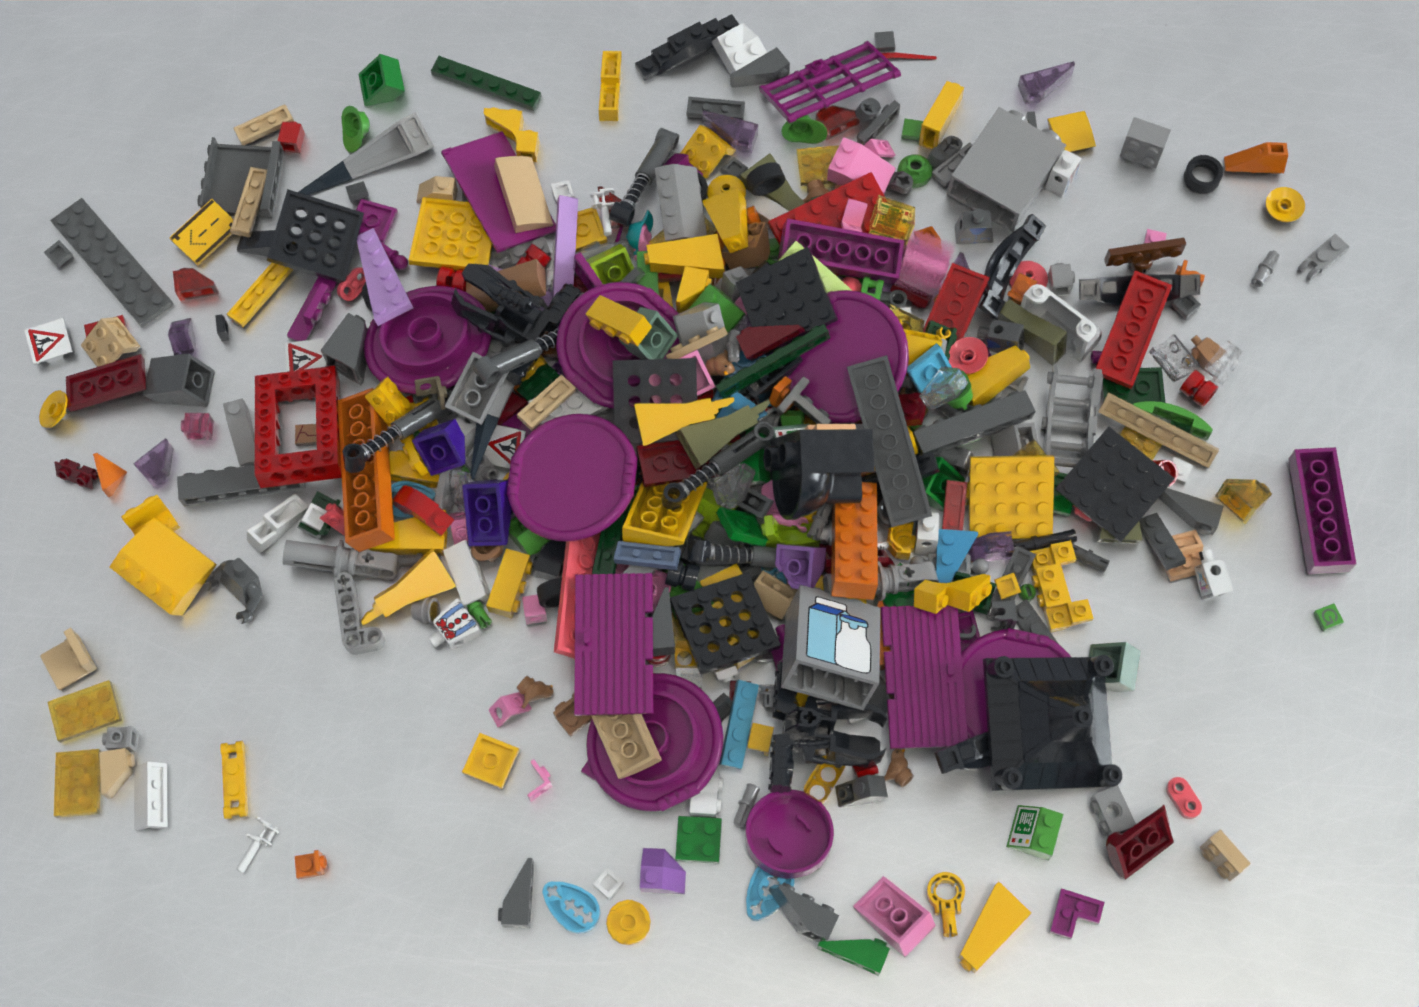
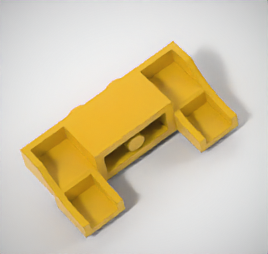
(1053, 590)

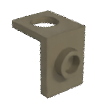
(436, 387)

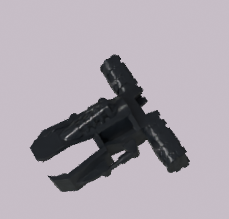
(517, 315)
(812, 733)

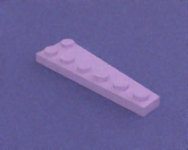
(383, 285)

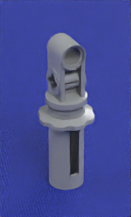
(340, 559)
(895, 580)

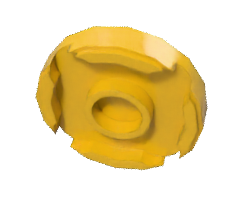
(628, 922)

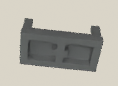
(1004, 613)

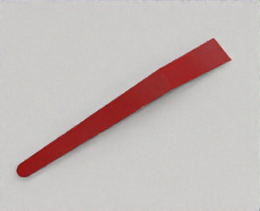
(909, 56)

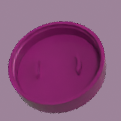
(789, 834)

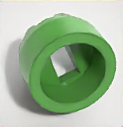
(1024, 595)

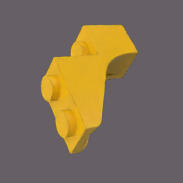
(511, 124)
(960, 594)

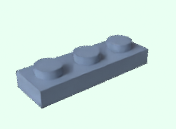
(647, 555)

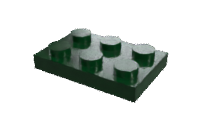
(1147, 387)

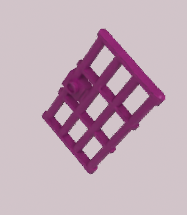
(820, 72)

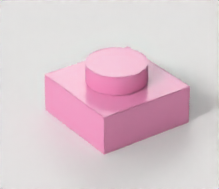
(1154, 236)

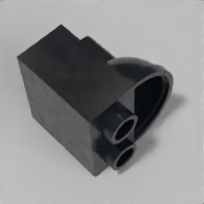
(818, 468)

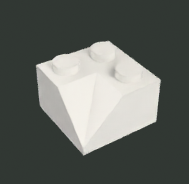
(738, 47)

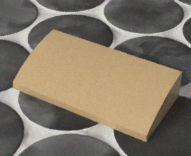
(522, 193)
(627, 743)

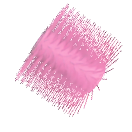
(925, 263)

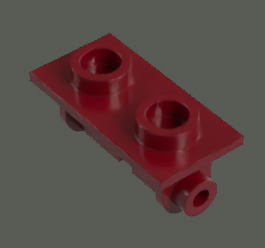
(69, 471)

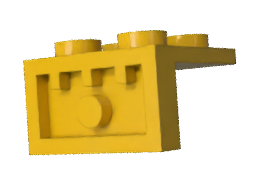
(706, 150)
(151, 507)

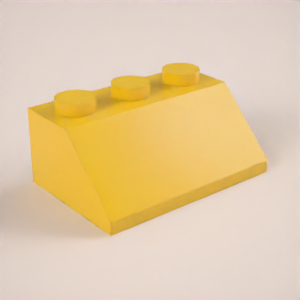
(692, 285)

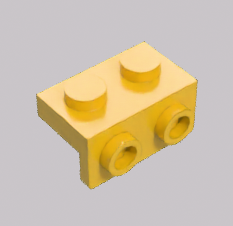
(388, 401)

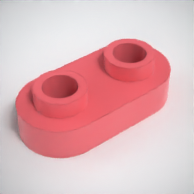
(353, 284)
(1183, 797)

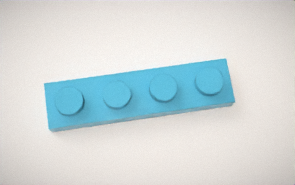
(739, 724)

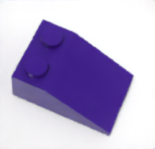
(487, 512)

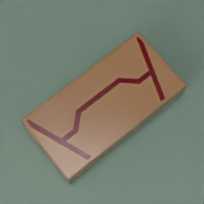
(305, 434)

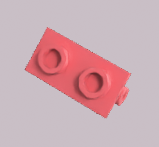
(334, 517)

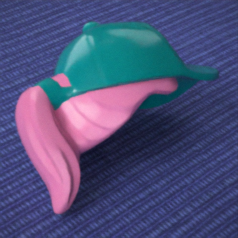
(639, 234)

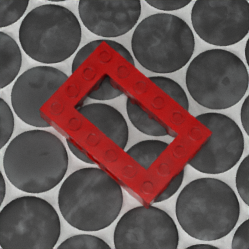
(304, 466)

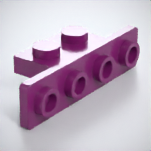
(311, 309)

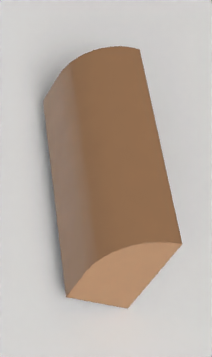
(528, 275)

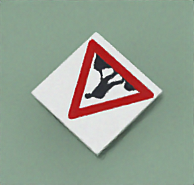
(48, 341)
(304, 354)
(503, 445)

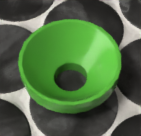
(920, 176)

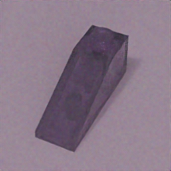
(1040, 84)
(736, 132)

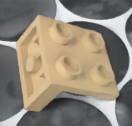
(109, 341)
(68, 660)
(1224, 855)

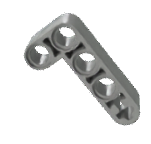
(352, 612)

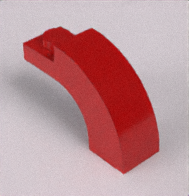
(423, 508)

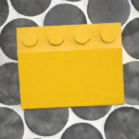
(654, 524)
(163, 567)

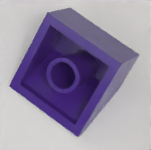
(441, 447)

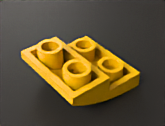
(1073, 130)

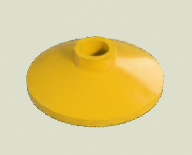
(725, 181)
(1288, 198)
(53, 409)

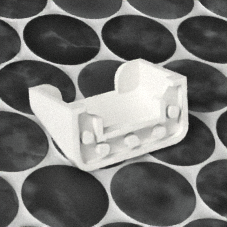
(1042, 301)

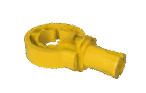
(947, 914)

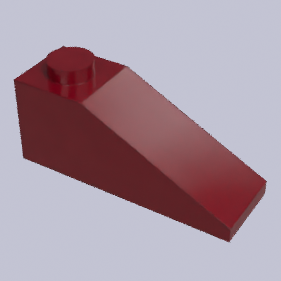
(763, 339)

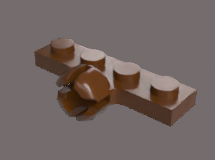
(1143, 255)

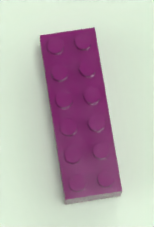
(846, 250)
(1322, 511)

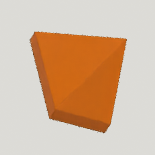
(109, 474)

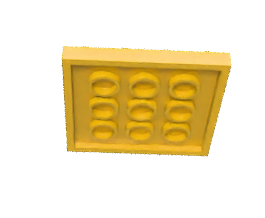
(448, 236)
(1011, 495)

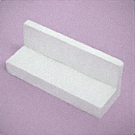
(466, 573)
(150, 796)

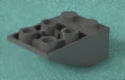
(804, 914)

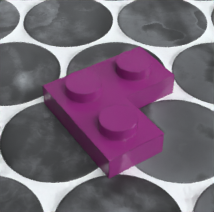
(1074, 906)

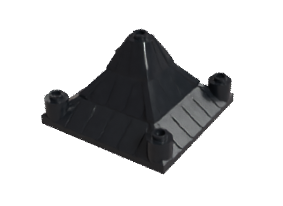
(1049, 723)

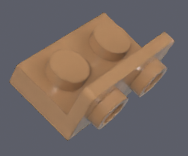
(565, 716)

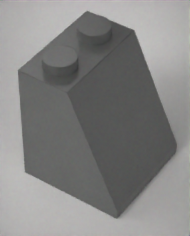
(346, 348)
(179, 380)

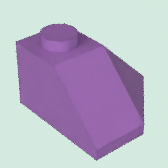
(800, 564)
(661, 873)

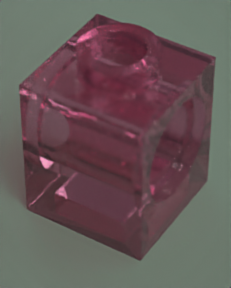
(197, 426)

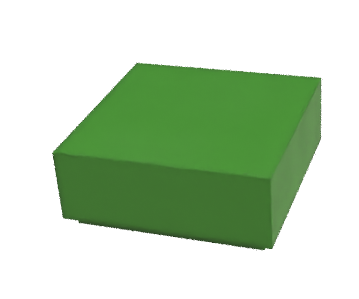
(911, 129)

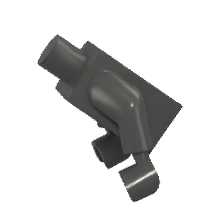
(241, 583)

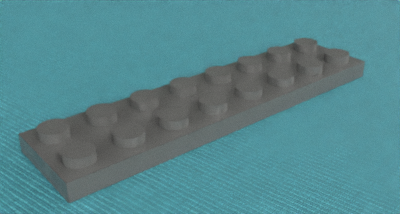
(112, 262)
(892, 445)

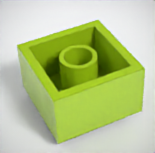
(612, 264)

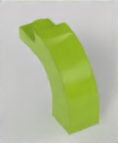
(786, 535)

